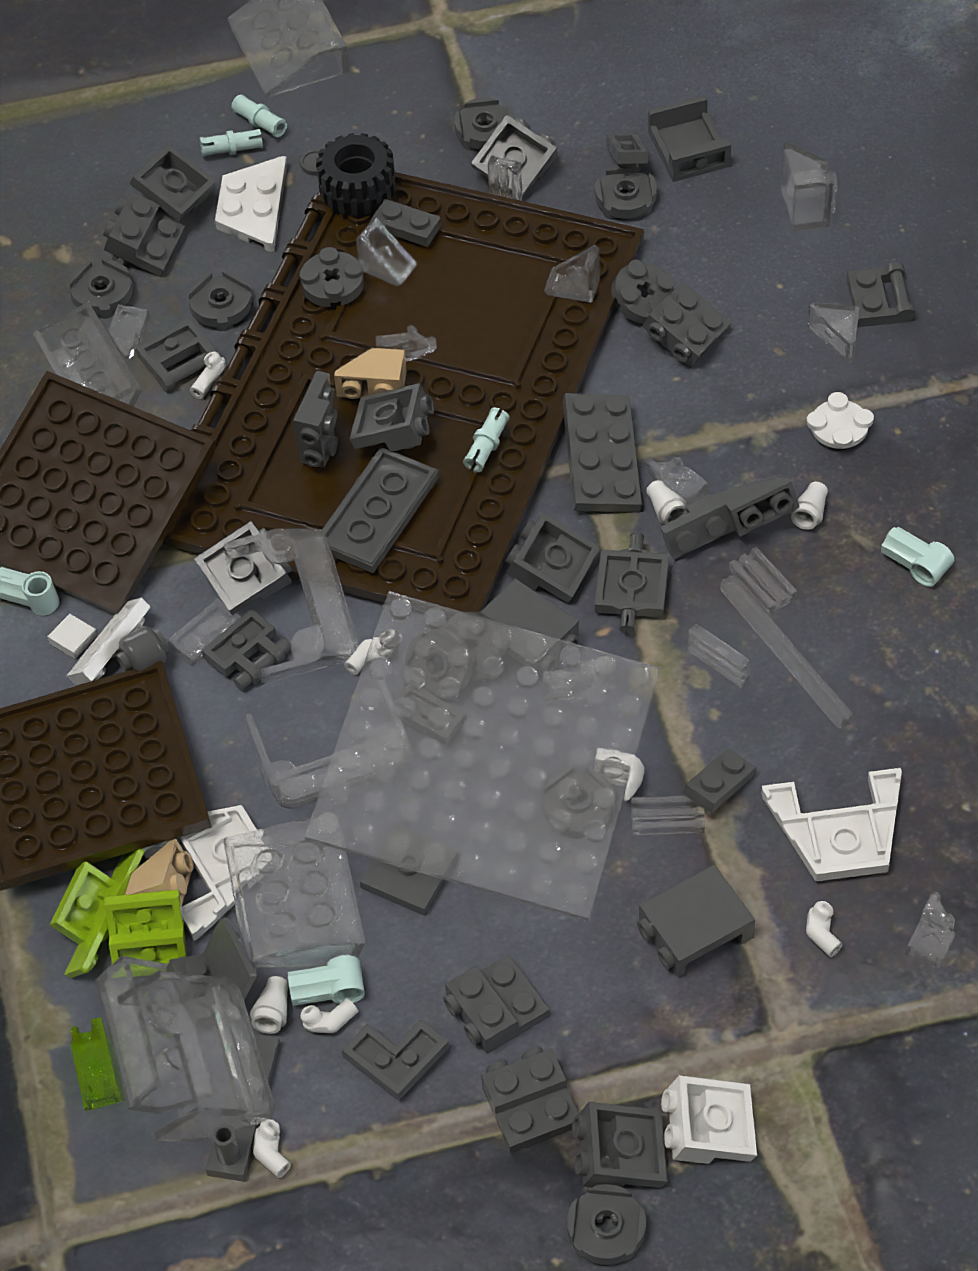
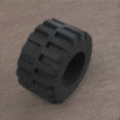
(356, 173)

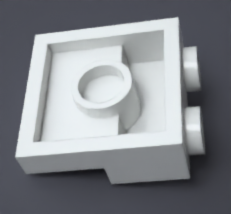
(709, 1120)

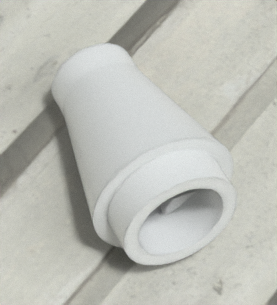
(666, 502)
(811, 506)
(271, 1007)

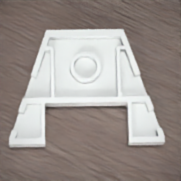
(843, 839)
(210, 861)

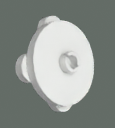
(840, 422)

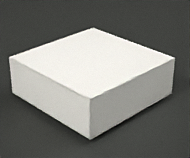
(72, 636)

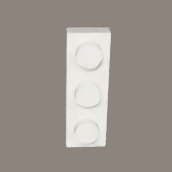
(106, 645)

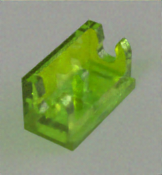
(95, 1066)

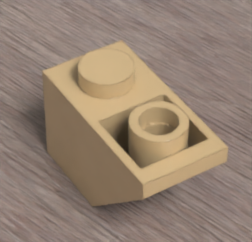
(371, 373)
(164, 871)

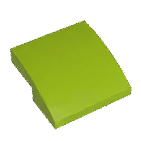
(146, 926)

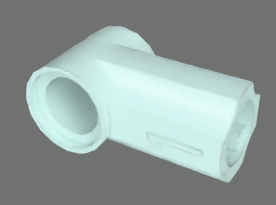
(924, 560)
(30, 590)
(332, 982)

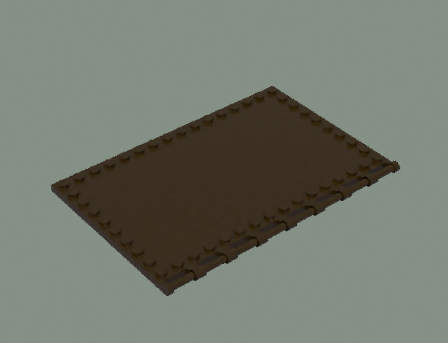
(496, 348)

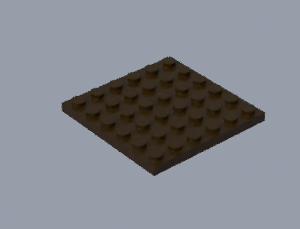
(92, 490)
(93, 775)

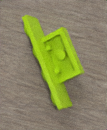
(82, 909)

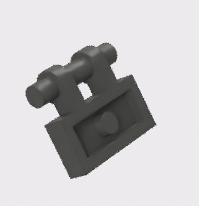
(241, 641)

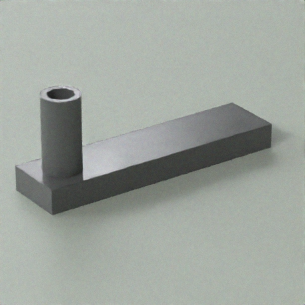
(231, 1148)

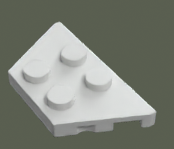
(252, 202)

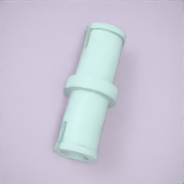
(259, 115)
(230, 142)
(486, 439)

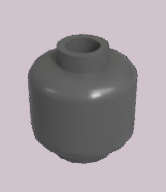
(142, 649)

